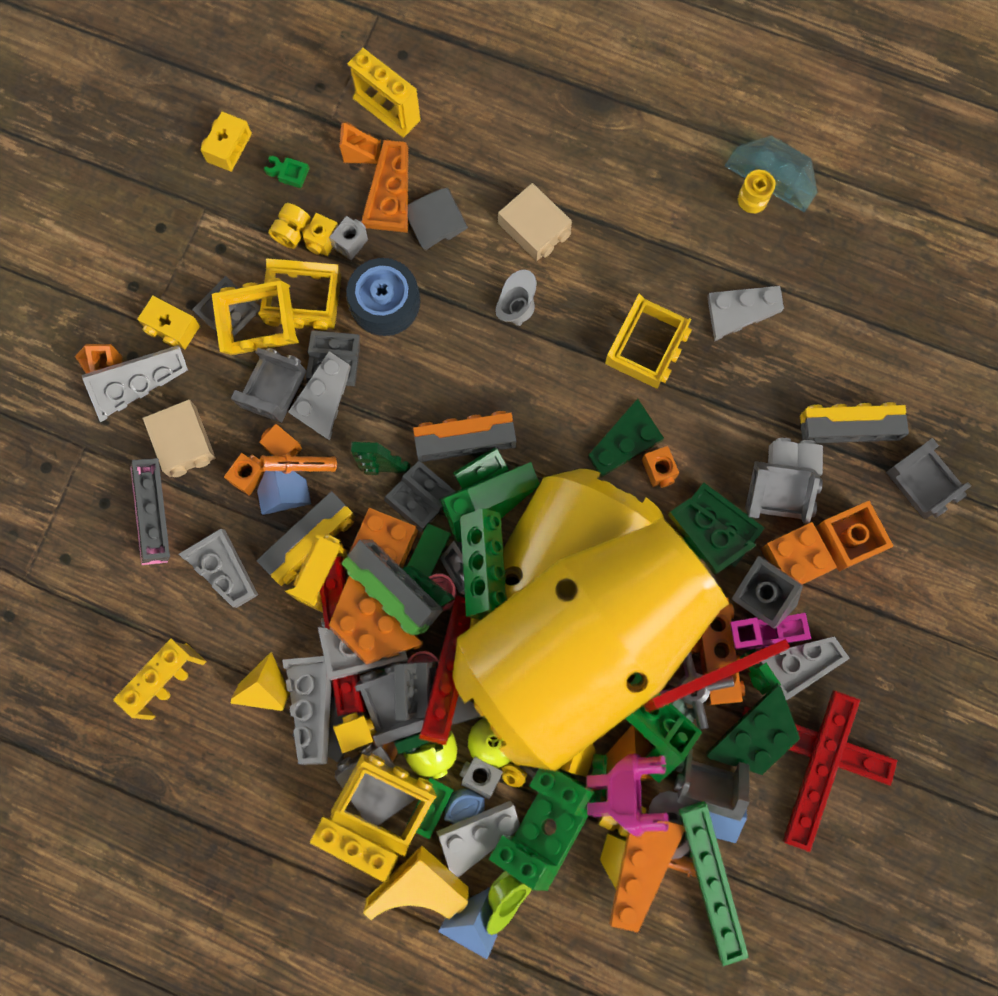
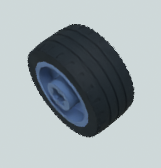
(383, 296)

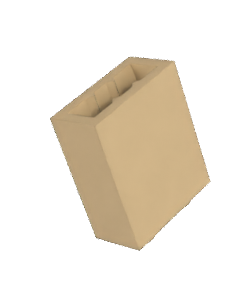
(535, 222)
(179, 439)

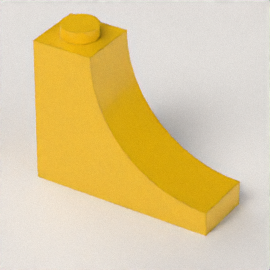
(419, 882)

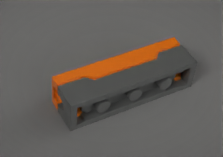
(464, 437)

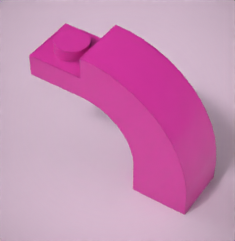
(758, 634)

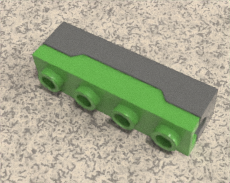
(391, 587)

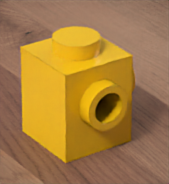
(317, 234)
(354, 732)

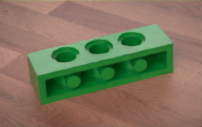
(482, 562)

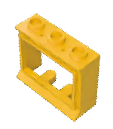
(372, 72)
(251, 292)
(312, 318)
(672, 353)
(316, 570)
(154, 676)
(395, 777)
(355, 849)

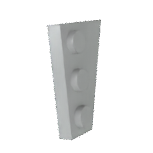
(221, 567)

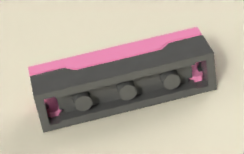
(150, 511)

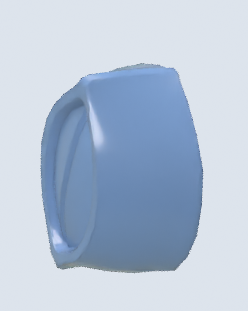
(463, 805)

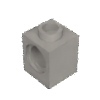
(345, 246)
(484, 789)

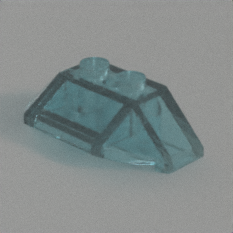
(788, 166)

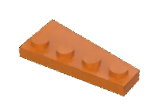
(389, 190)
(641, 874)

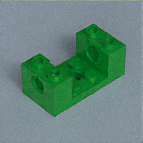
(667, 730)
(532, 853)

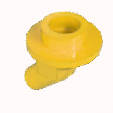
(513, 775)

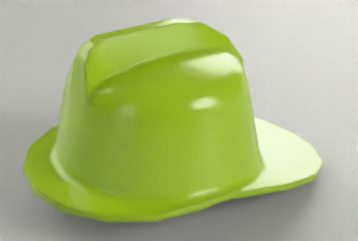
(504, 899)

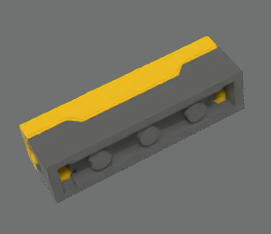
(854, 424)
(291, 549)

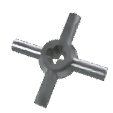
(703, 694)

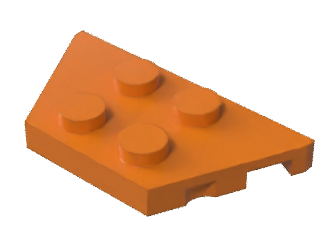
(367, 627)

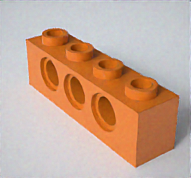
(711, 662)

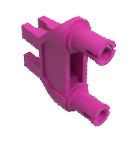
(625, 794)

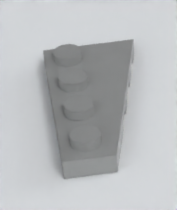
(125, 382)
(310, 707)

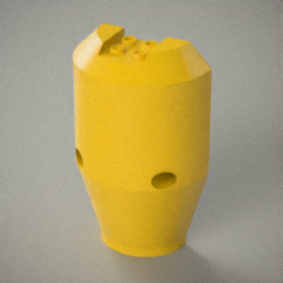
(567, 517)
(558, 665)

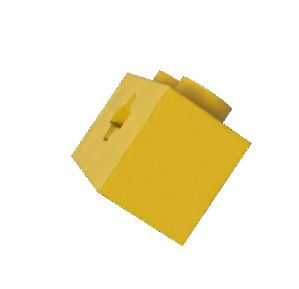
(226, 141)
(168, 322)

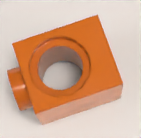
(279, 442)
(664, 457)
(249, 483)

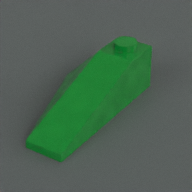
(495, 494)

